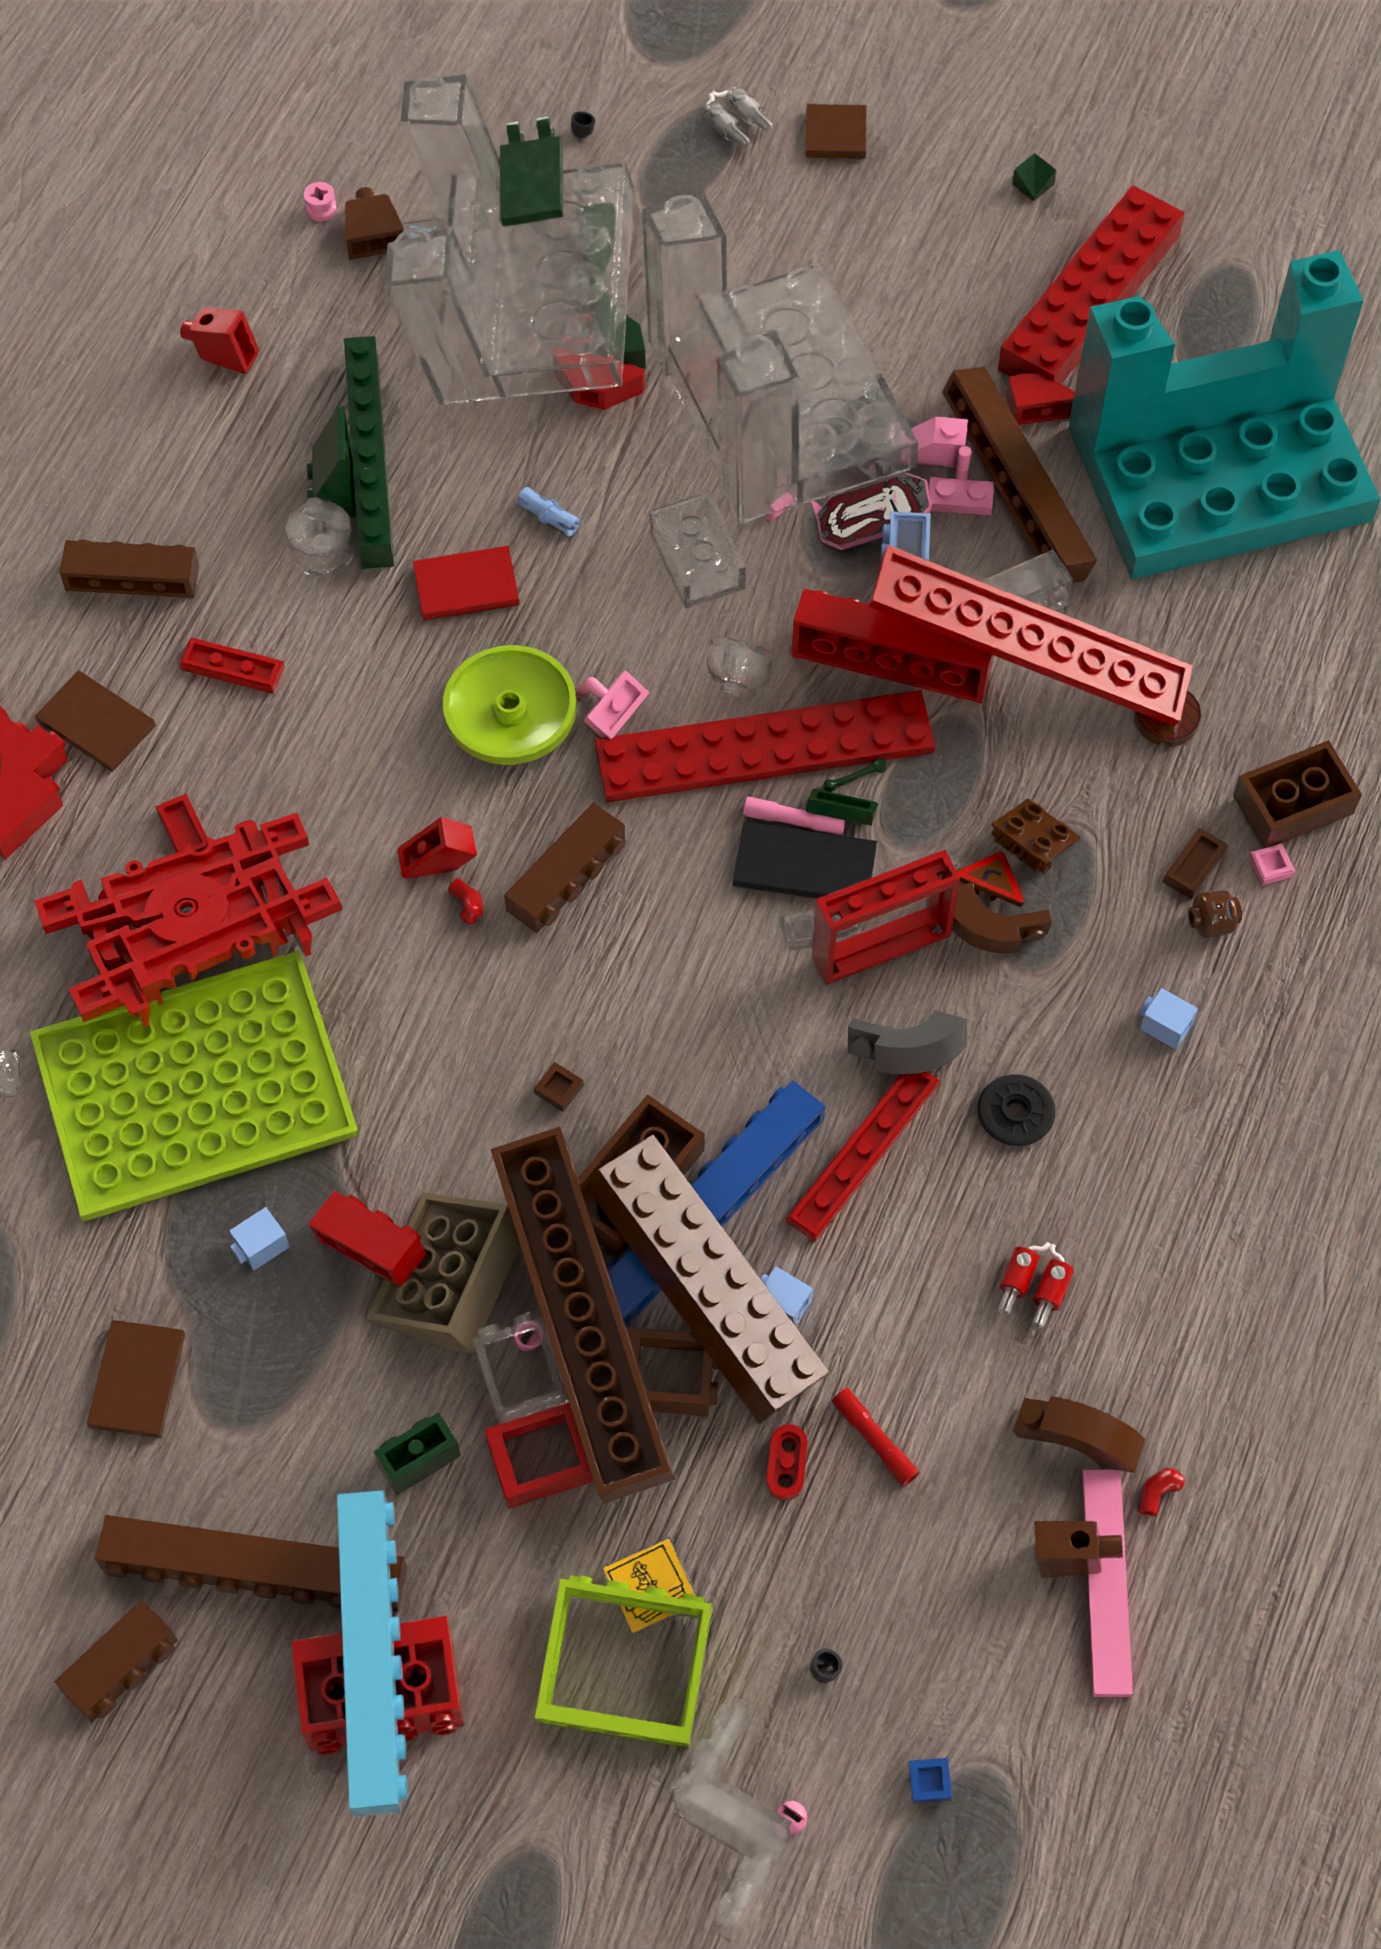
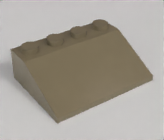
(459, 1278)

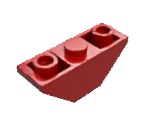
(604, 398)

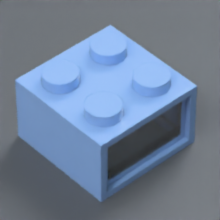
(908, 533)

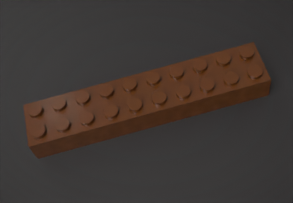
(582, 1315)

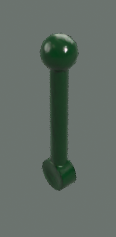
(879, 766)

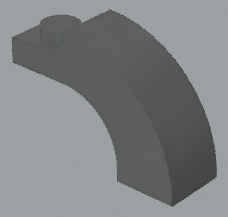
(909, 1049)

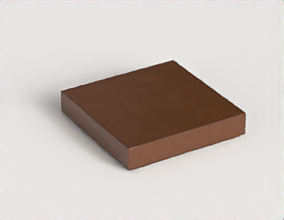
(836, 131)

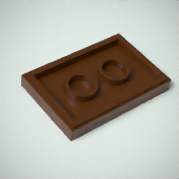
(95, 720)
(136, 1379)

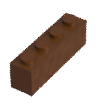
(129, 568)
(565, 868)

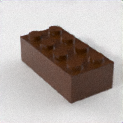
(678, 1138)

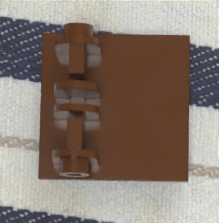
(1035, 832)

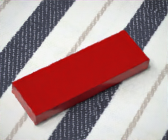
(232, 665)

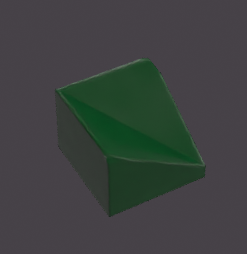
(1034, 176)

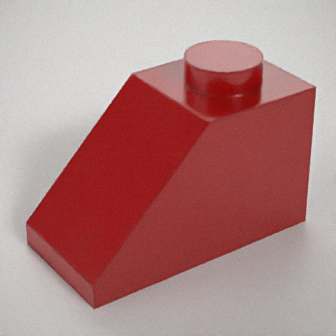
(1038, 398)
(437, 849)

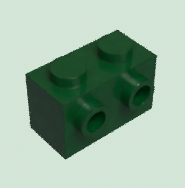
(417, 1453)

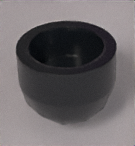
(582, 124)
(823, 1659)

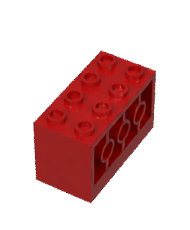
(426, 1658)

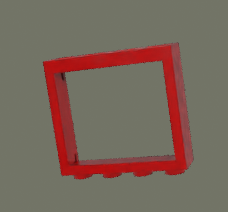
(923, 878)

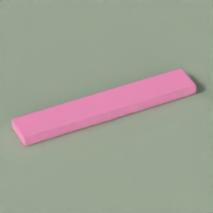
(1108, 1590)

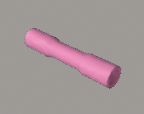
(774, 812)

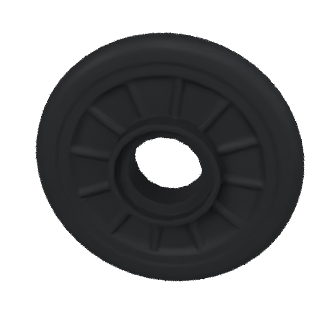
(1010, 1129)

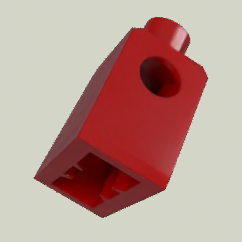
(222, 338)

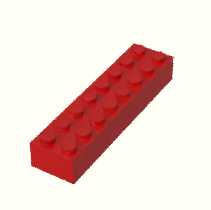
(1101, 272)

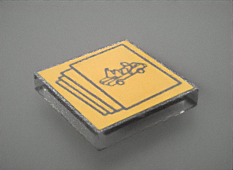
(649, 1567)

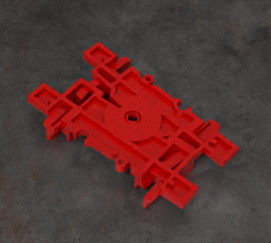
(224, 917)

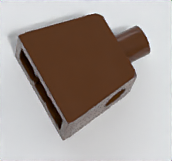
(370, 224)
(1059, 1544)

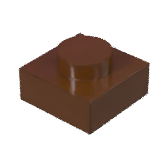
(558, 1086)

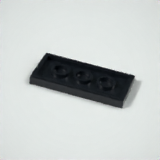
(801, 860)

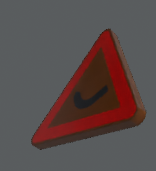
(993, 877)

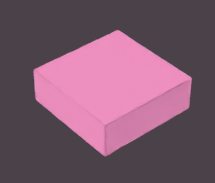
(1271, 864)

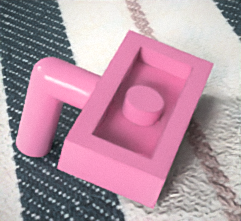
(961, 494)
(614, 703)

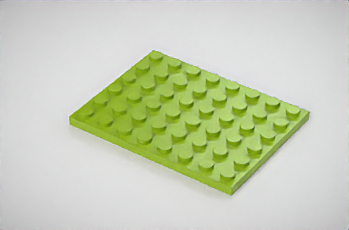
(208, 1090)

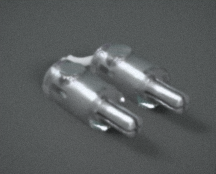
(743, 106)

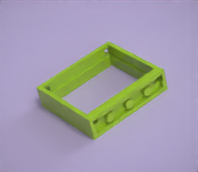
(619, 1594)

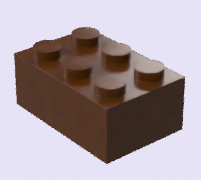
(1297, 794)

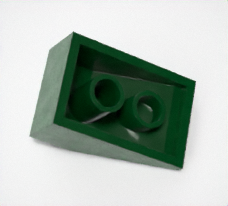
(332, 465)

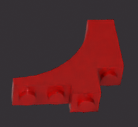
(26, 788)

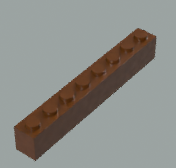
(1017, 471)
(225, 1560)

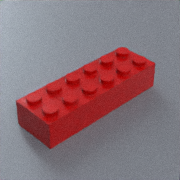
(879, 645)

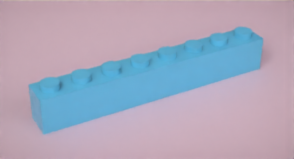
(369, 1654)

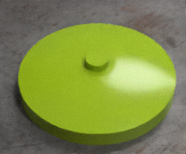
(509, 704)

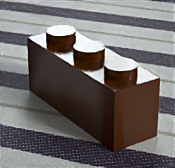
(117, 1662)

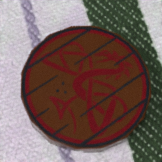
(1161, 732)

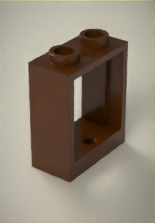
(675, 1402)

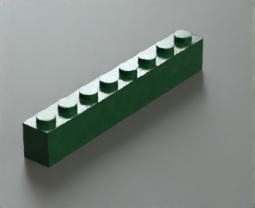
(368, 453)

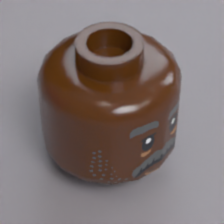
(1215, 913)

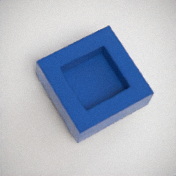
(930, 1780)

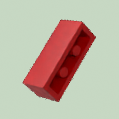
(368, 1238)

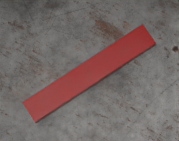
(861, 1153)

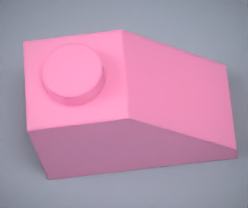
(940, 440)

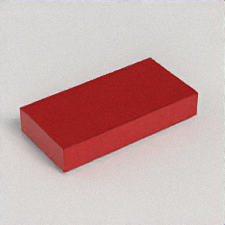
(182, 824)

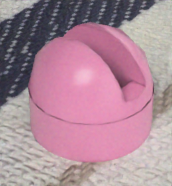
(532, 1343)
(799, 1810)

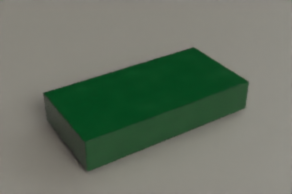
(842, 807)

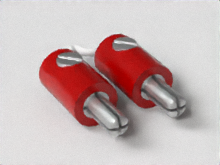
(1020, 1273)

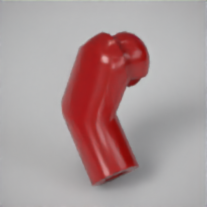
(471, 901)
(1157, 1485)

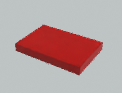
(466, 583)

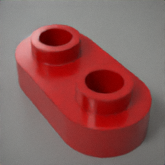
(787, 1464)

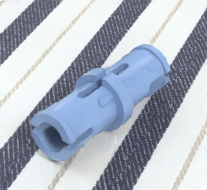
(548, 511)

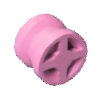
(320, 201)

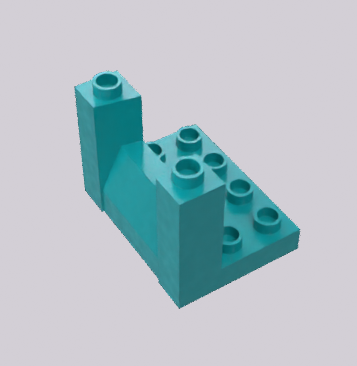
(1227, 443)

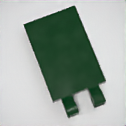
(531, 175)

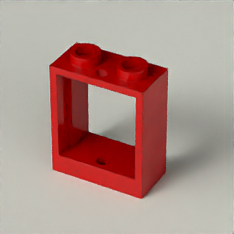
(545, 1486)

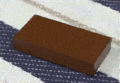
(1195, 863)

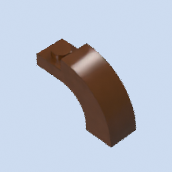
(995, 931)
(1083, 1429)

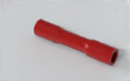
(890, 1454)

